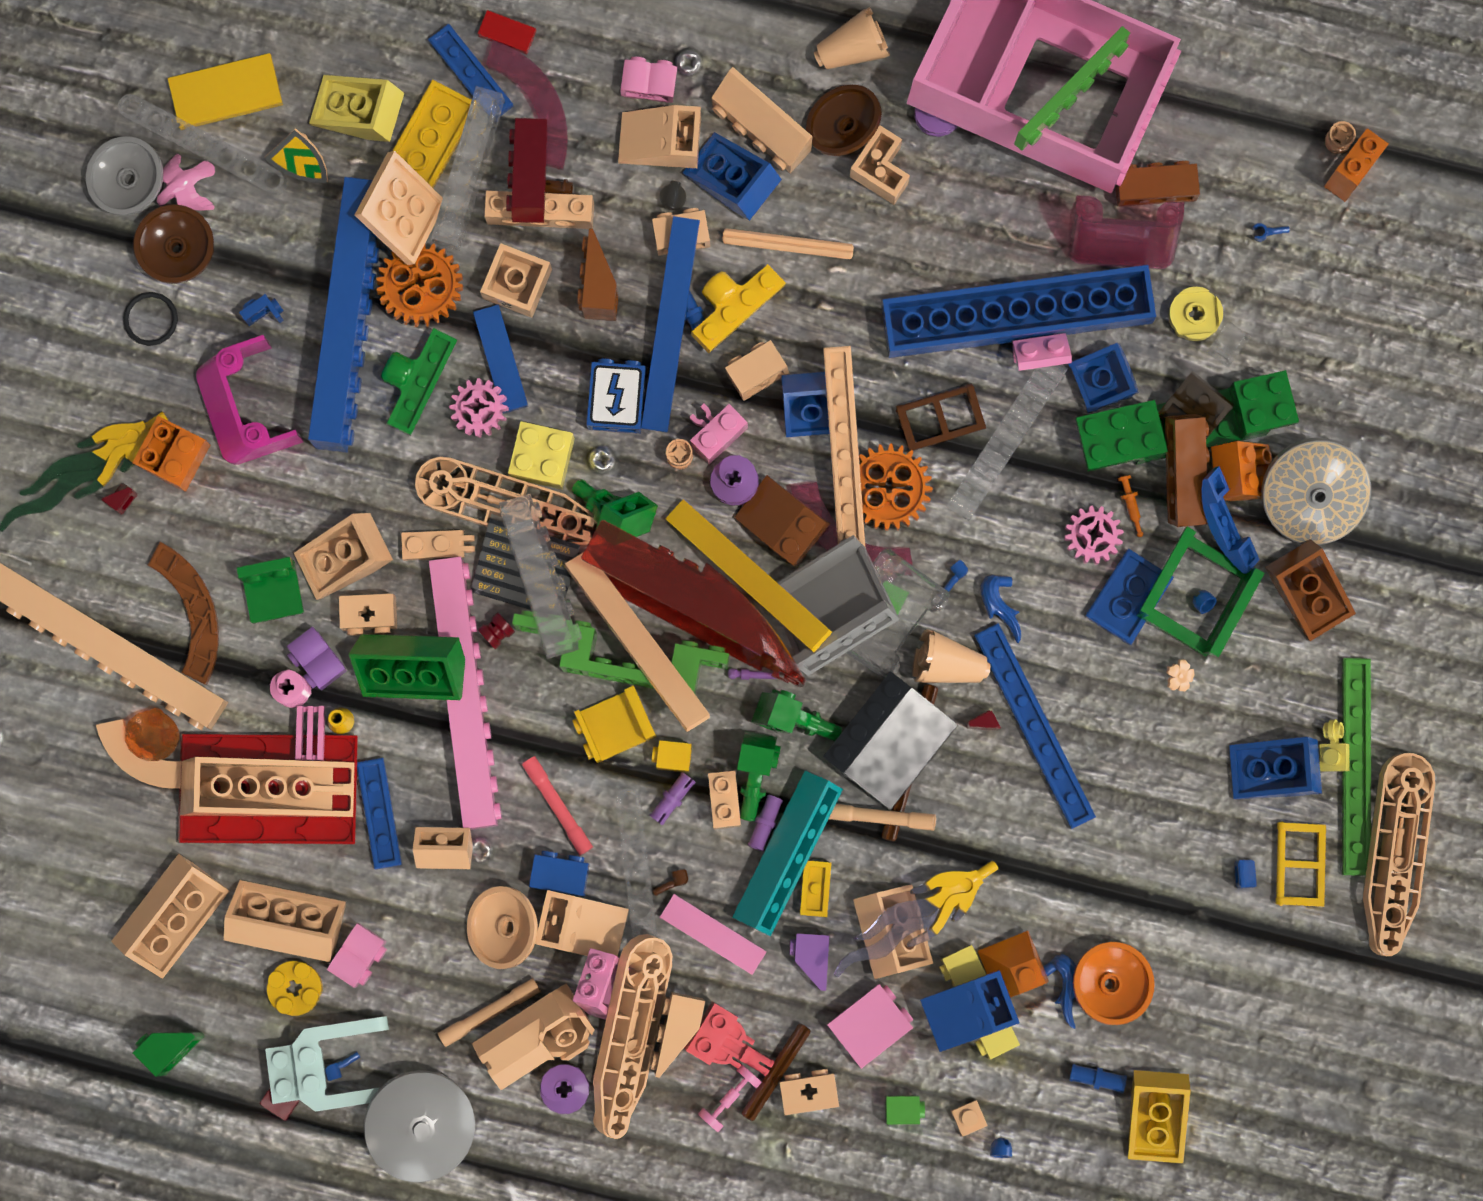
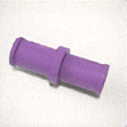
(672, 798)
(765, 823)

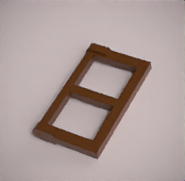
(969, 389)

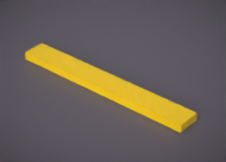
(749, 575)

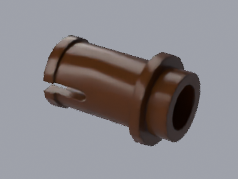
(559, 187)

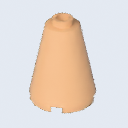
(853, 43)
(947, 661)

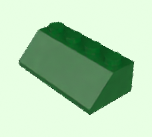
(409, 666)

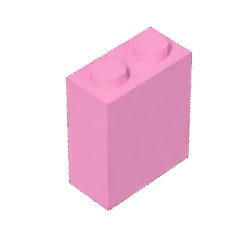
(871, 1025)

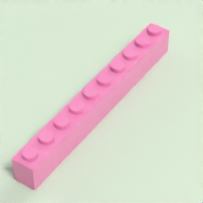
(466, 716)

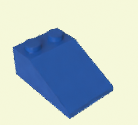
(733, 176)
(1275, 768)

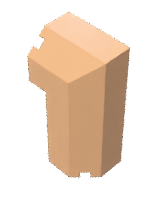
(535, 1035)

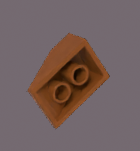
(782, 521)
(1310, 589)

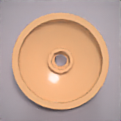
(491, 927)

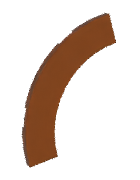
(199, 607)

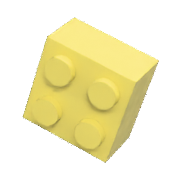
(541, 455)

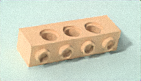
(560, 210)

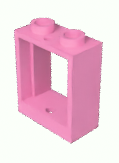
(595, 993)

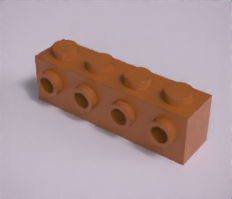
(1186, 468)

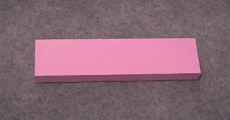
(713, 934)

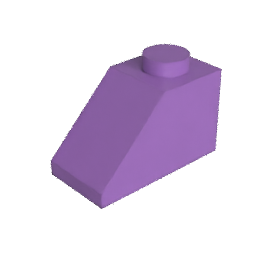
(812, 957)

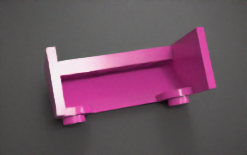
(237, 441)

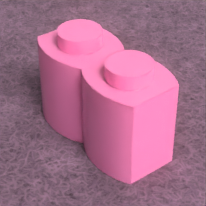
(649, 80)
(357, 956)

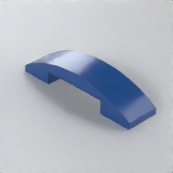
(1237, 549)

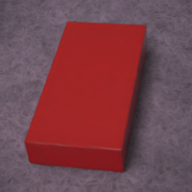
(507, 31)

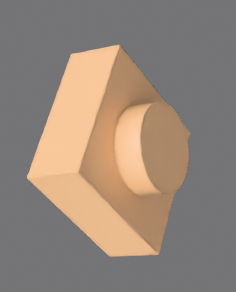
(969, 1118)

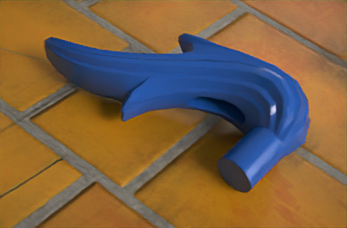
(995, 604)
(1066, 967)

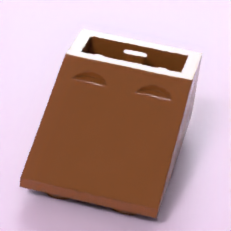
(600, 291)

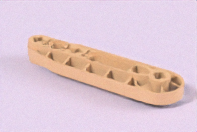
(435, 498)
(1393, 869)
(630, 1032)

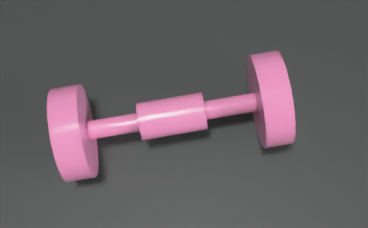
(729, 1098)

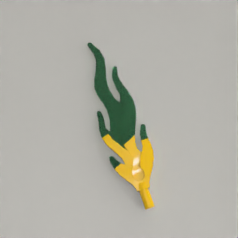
(74, 470)

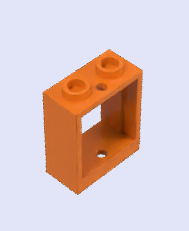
(1356, 165)

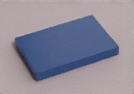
(1123, 597)

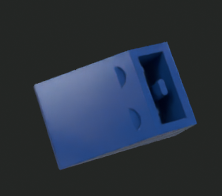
(969, 1011)

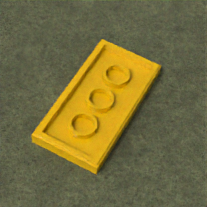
(226, 91)
(433, 131)

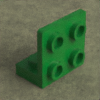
(271, 590)

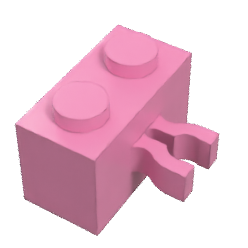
(718, 433)

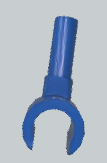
(1269, 231)
(960, 571)
(333, 1071)

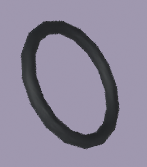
(148, 295)

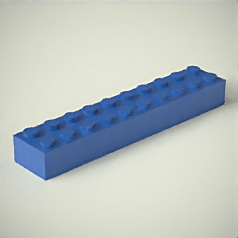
(1018, 311)
(344, 325)

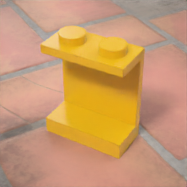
(614, 725)

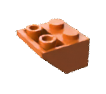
(171, 453)
(1242, 468)

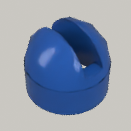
(1204, 601)
(1001, 1148)

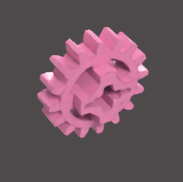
(479, 396)
(1105, 538)

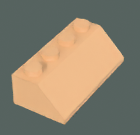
(761, 121)
(170, 916)
(284, 921)

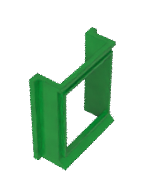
(1230, 615)

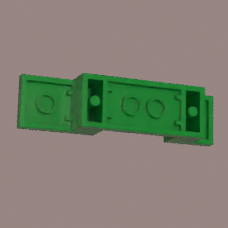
(1139, 433)

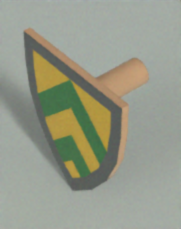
(298, 158)

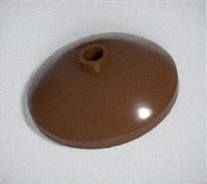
(844, 120)
(162, 232)

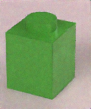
(904, 1109)

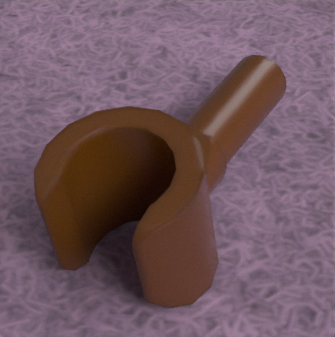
(679, 878)

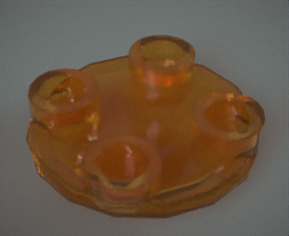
(152, 735)

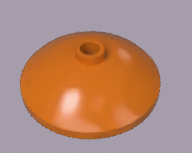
(1130, 978)

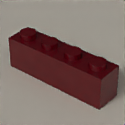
(529, 170)

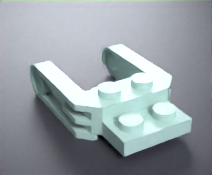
(299, 1069)

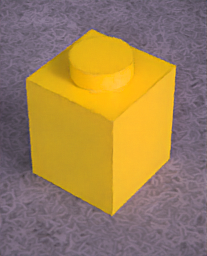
(672, 756)

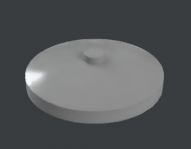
(419, 1126)

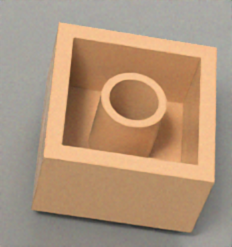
(516, 280)

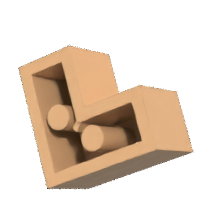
(875, 168)

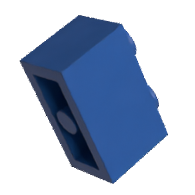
(559, 874)

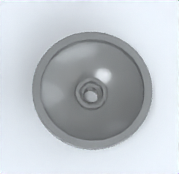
(114, 166)

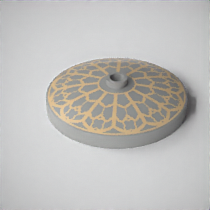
(1304, 471)

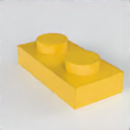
(815, 889)

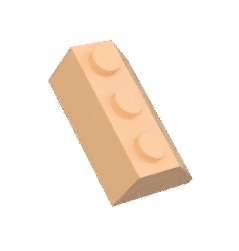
(902, 957)

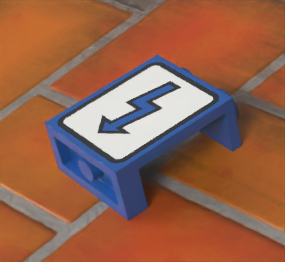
(616, 396)

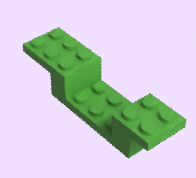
(686, 657)

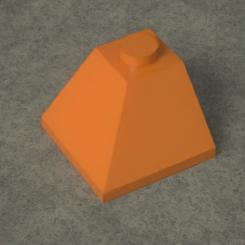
(1017, 963)

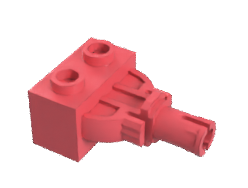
(721, 1040)

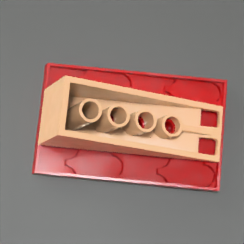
(280, 795)

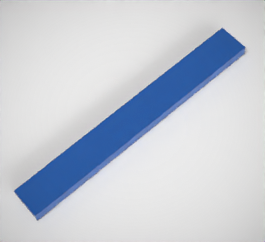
(670, 324)
(1035, 726)

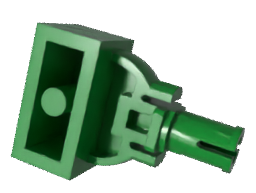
(629, 513)
(781, 712)
(757, 757)

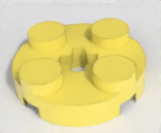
(1206, 303)

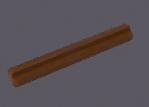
(776, 1072)

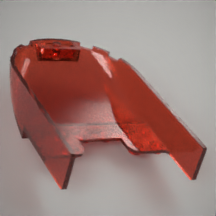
(690, 600)

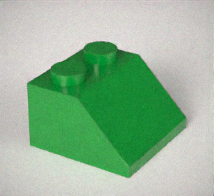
(165, 1050)

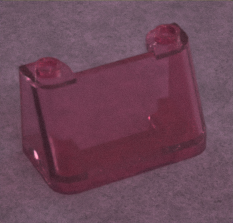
(1123, 242)

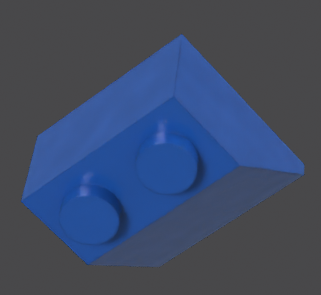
(805, 404)

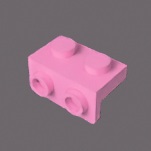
(1041, 352)

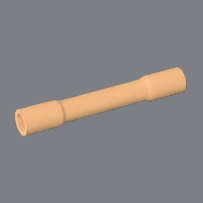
(912, 820)
(463, 1027)

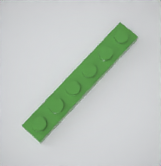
(1067, 94)

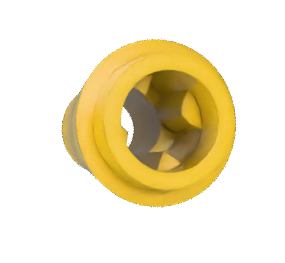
(346, 723)

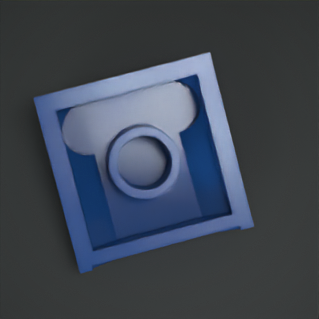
(1104, 377)

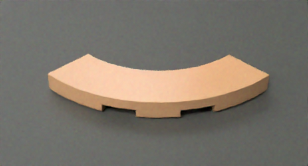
(156, 773)

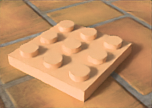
(400, 208)

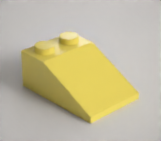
(357, 107)

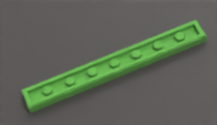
(1356, 781)

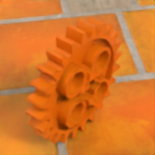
(430, 304)
(889, 463)

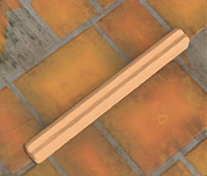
(788, 243)

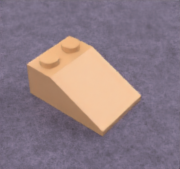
(343, 555)

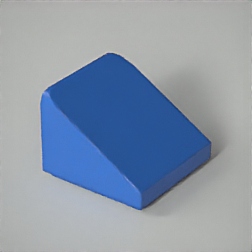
(1245, 874)

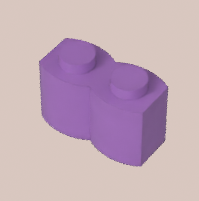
(316, 659)

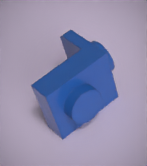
(256, 309)

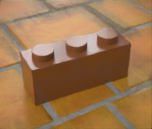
(1159, 184)

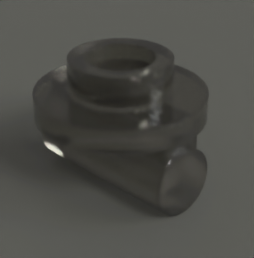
(673, 196)

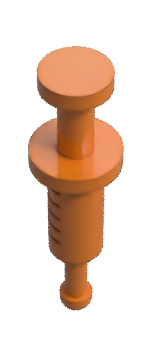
(1131, 503)

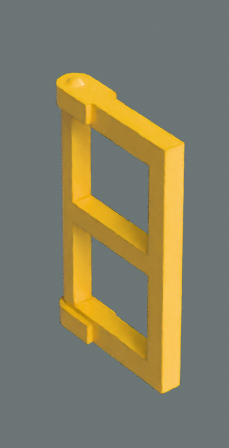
(1319, 865)

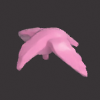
(181, 184)

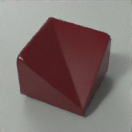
(121, 498)

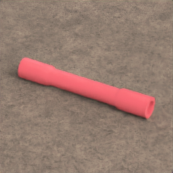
(540, 779)

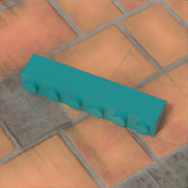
(787, 853)

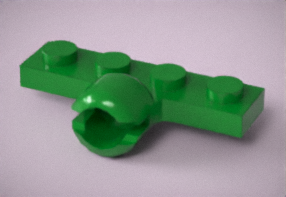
(416, 379)

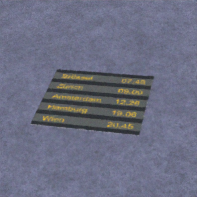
(498, 572)

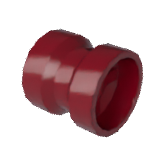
(496, 630)

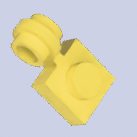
(1334, 756)

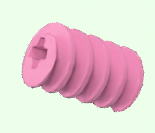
(285, 680)

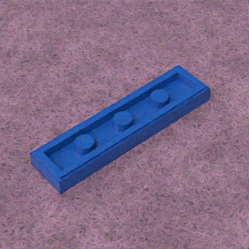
(464, 63)
(500, 357)
(379, 813)

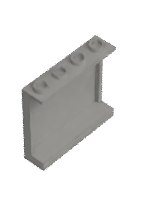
(845, 596)

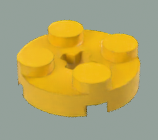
(280, 981)

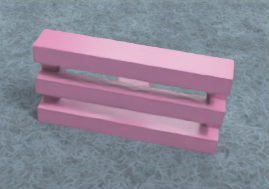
(299, 733)

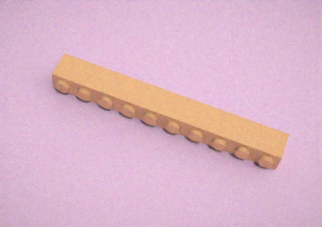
(110, 650)

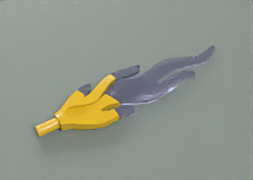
(955, 890)

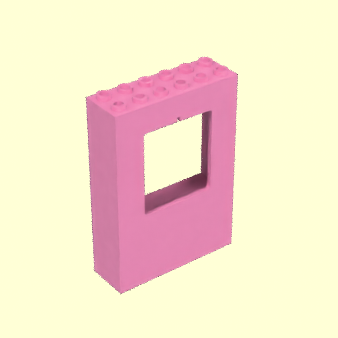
(985, 47)

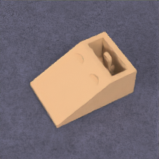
(661, 136)
(580, 924)
(680, 1025)

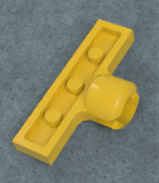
(734, 304)

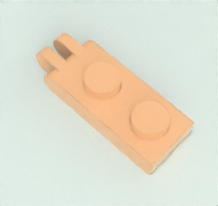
(435, 545)

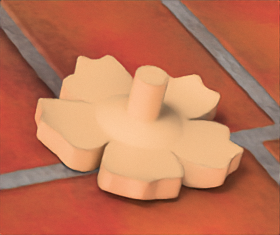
(1180, 675)

